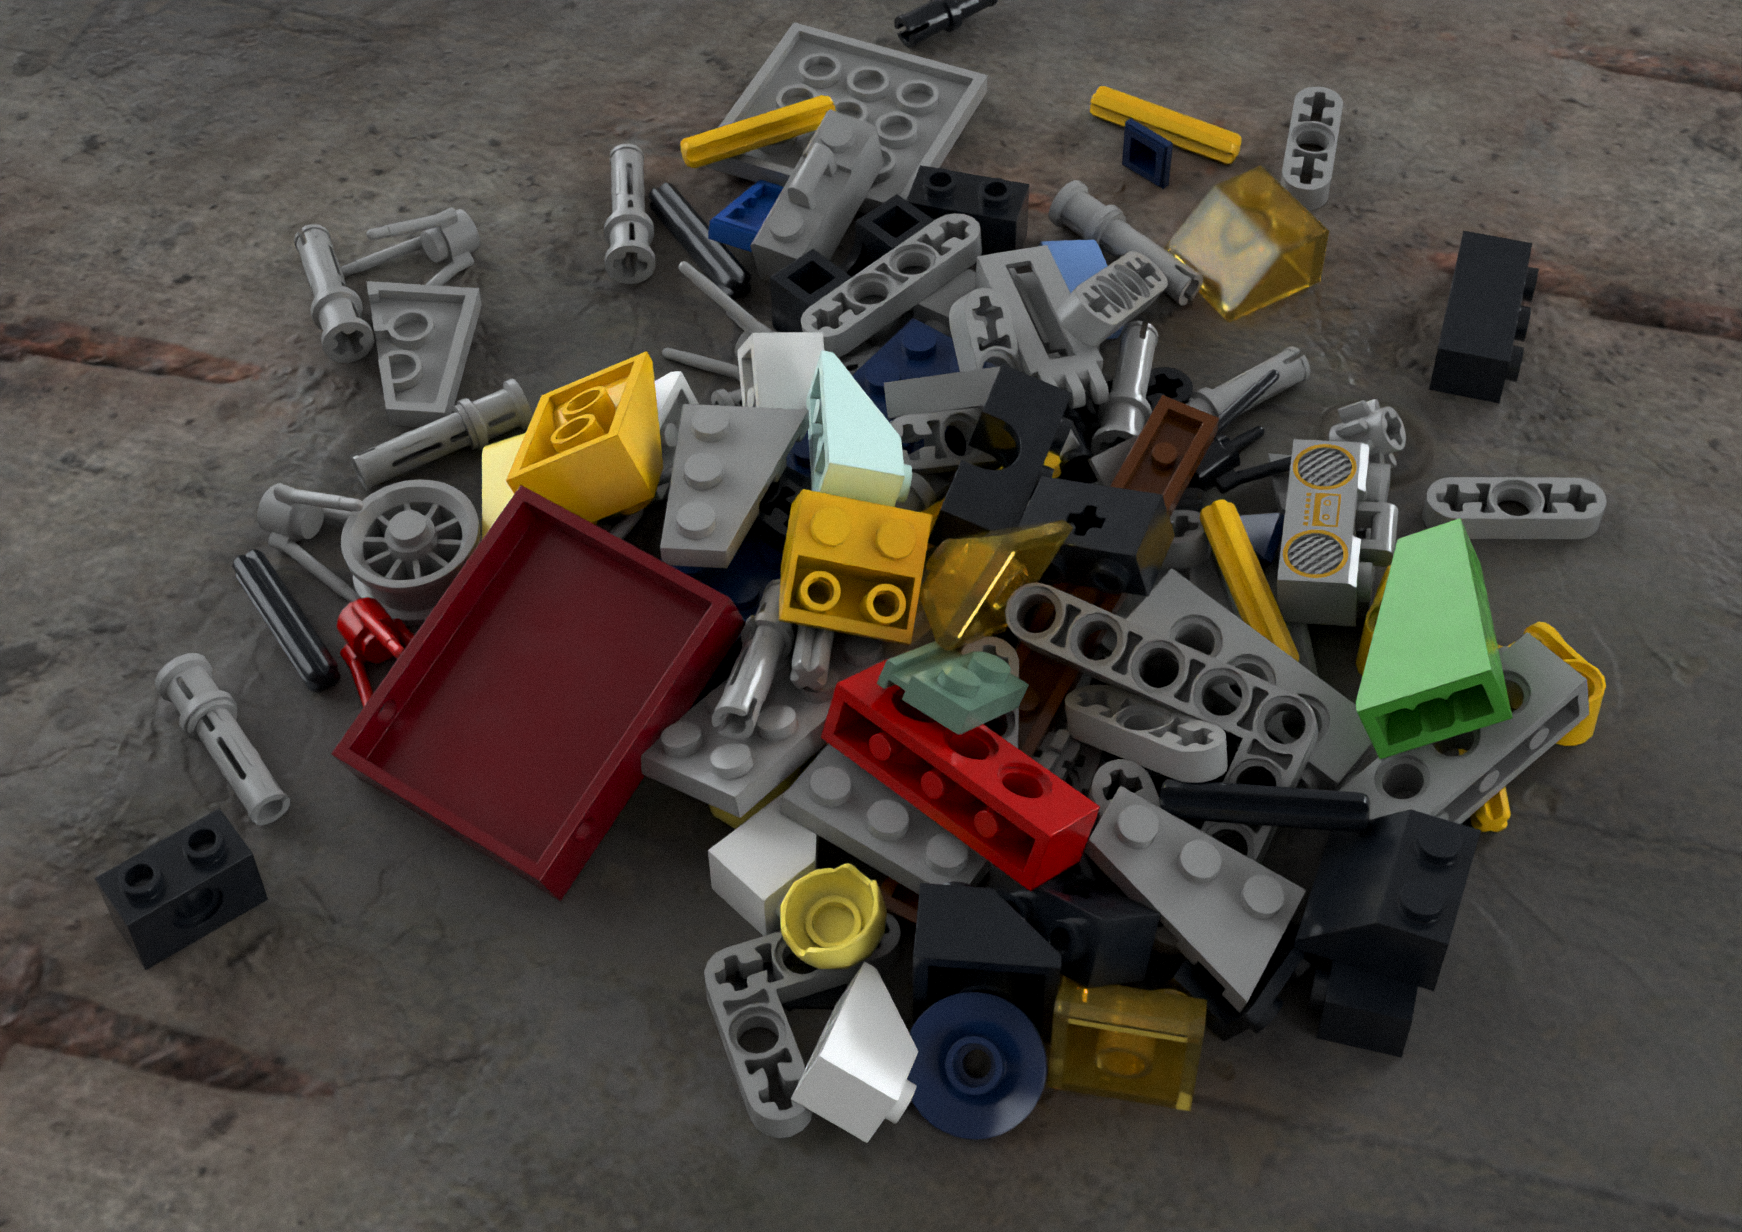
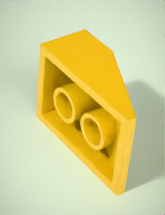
(595, 443)

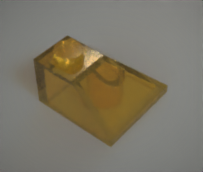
(978, 575)

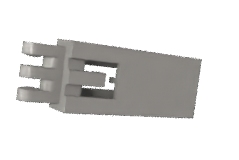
(1039, 333)

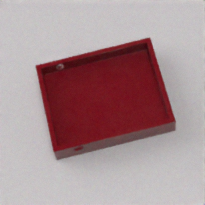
(540, 690)

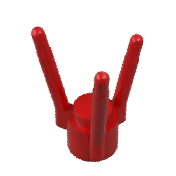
(369, 636)

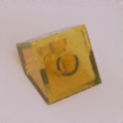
(1251, 244)
(1127, 1043)

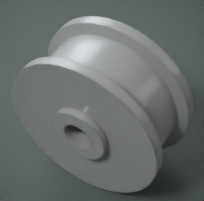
(410, 545)

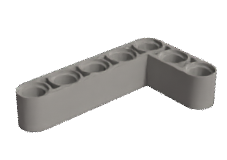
(1187, 694)

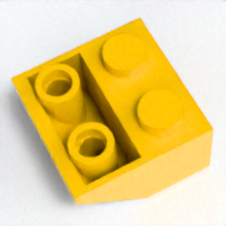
(853, 566)

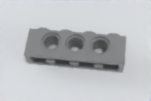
(1197, 620)
(1548, 704)

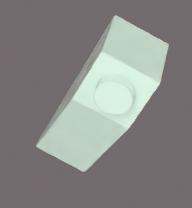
(851, 441)

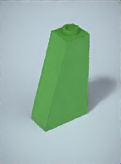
(1432, 647)

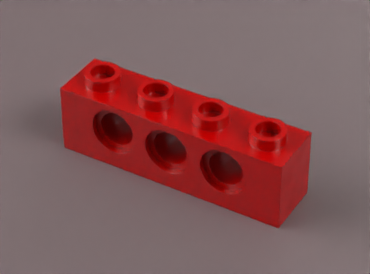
(964, 782)

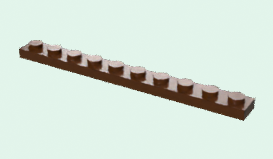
(1157, 463)

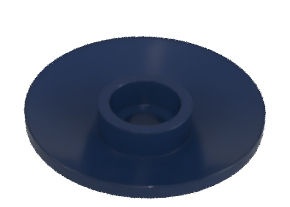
(946, 1088)

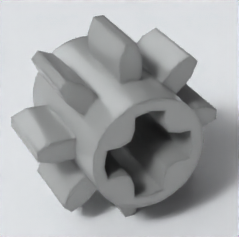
(1373, 426)

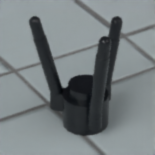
(1222, 455)

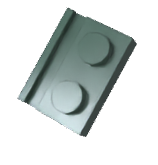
(953, 686)

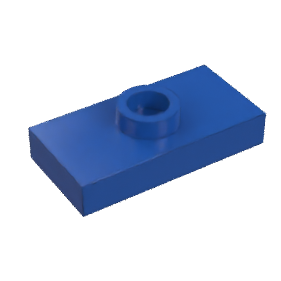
(744, 216)

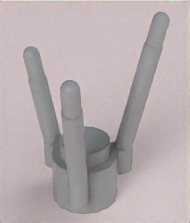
(446, 238)
(733, 311)
(299, 515)

